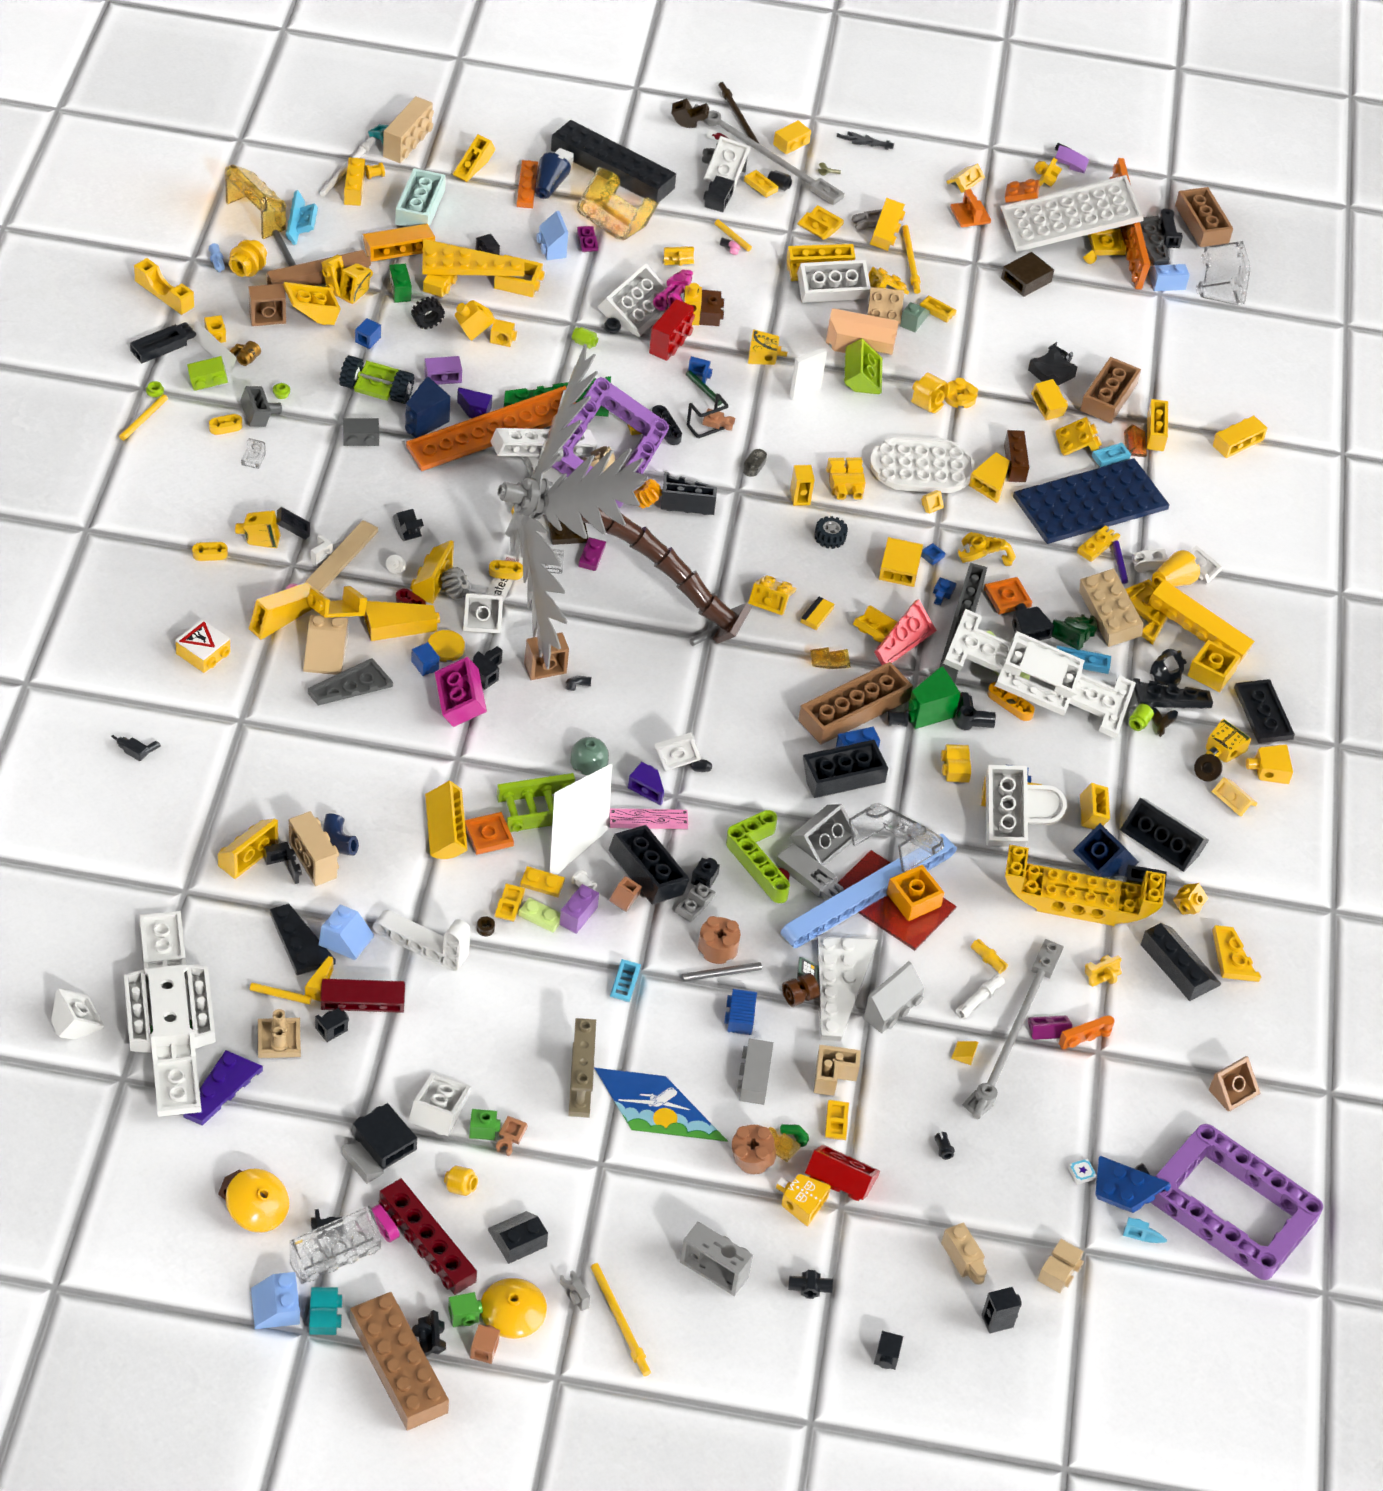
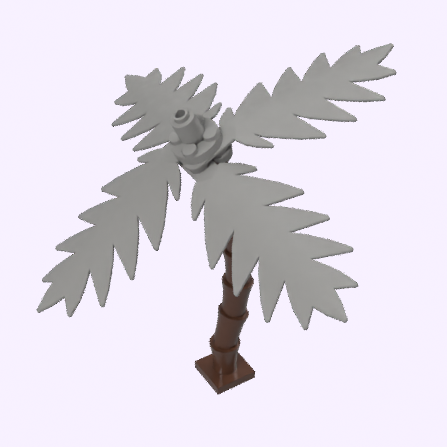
(593, 502)

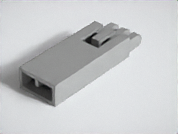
(802, 865)

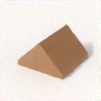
(1235, 1084)

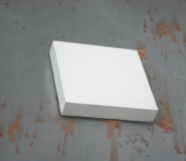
(678, 751)

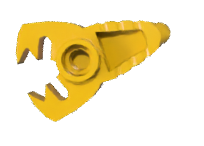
(985, 545)

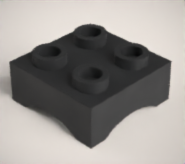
(1052, 367)

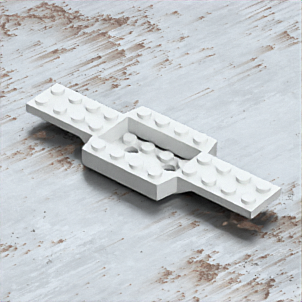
(170, 1042)

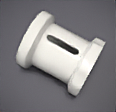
(581, 878)

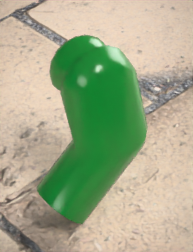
(797, 1131)

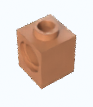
(485, 1343)

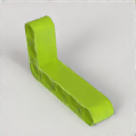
(742, 843)

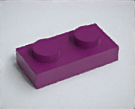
(592, 554)

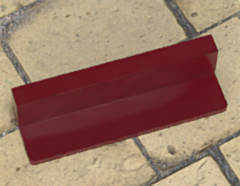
(363, 995)

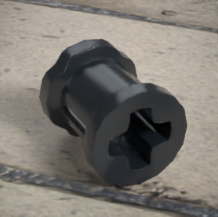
(897, 718)

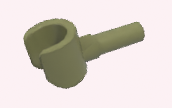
(824, 170)

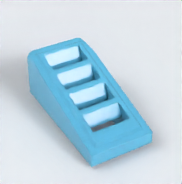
(627, 966)

